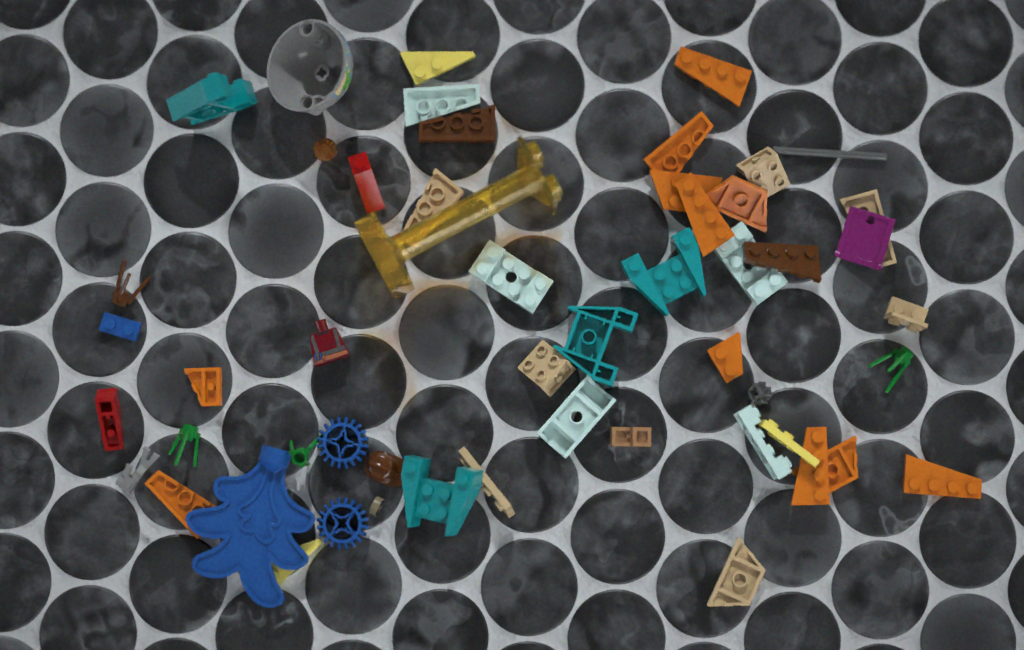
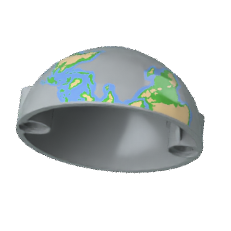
(308, 73)

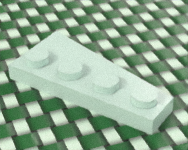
(432, 102)

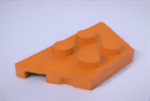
(667, 189)
(741, 201)
(841, 464)

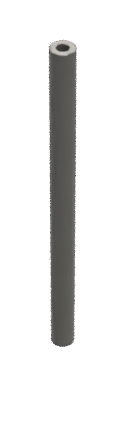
(830, 153)

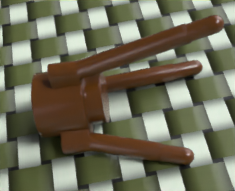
(121, 296)

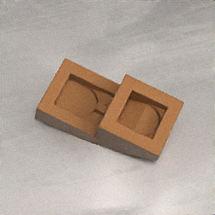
(630, 436)

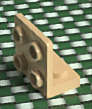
(764, 171)
(906, 314)
(546, 368)

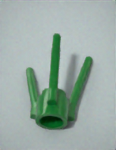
(902, 356)
(186, 433)
(301, 454)

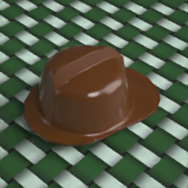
(384, 468)

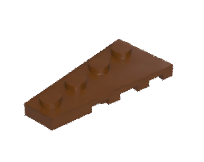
(466, 127)
(790, 258)

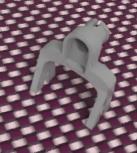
(128, 481)

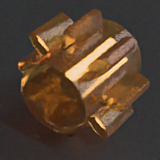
(325, 149)

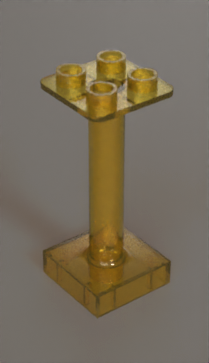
(393, 251)

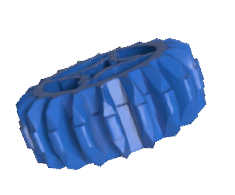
(344, 433)
(354, 511)

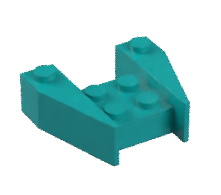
(211, 99)
(671, 278)
(590, 338)
(435, 498)

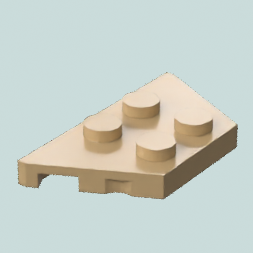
(738, 578)

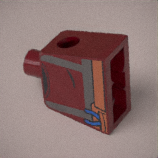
(327, 345)

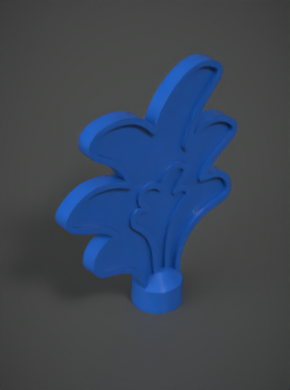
(255, 528)

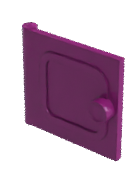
(864, 241)

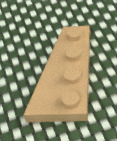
(438, 195)
(870, 202)
(488, 486)

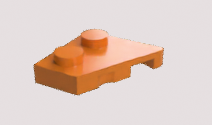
(728, 357)
(207, 384)

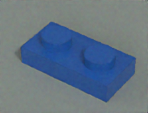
(120, 326)

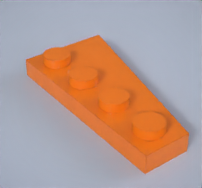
(716, 74)
(680, 147)
(704, 217)
(933, 479)
(813, 482)
(176, 497)

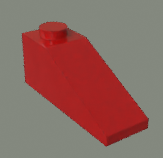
(366, 182)
(110, 418)

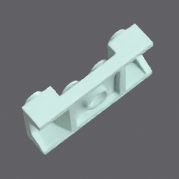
(496, 263)
(757, 282)
(566, 434)
(776, 466)

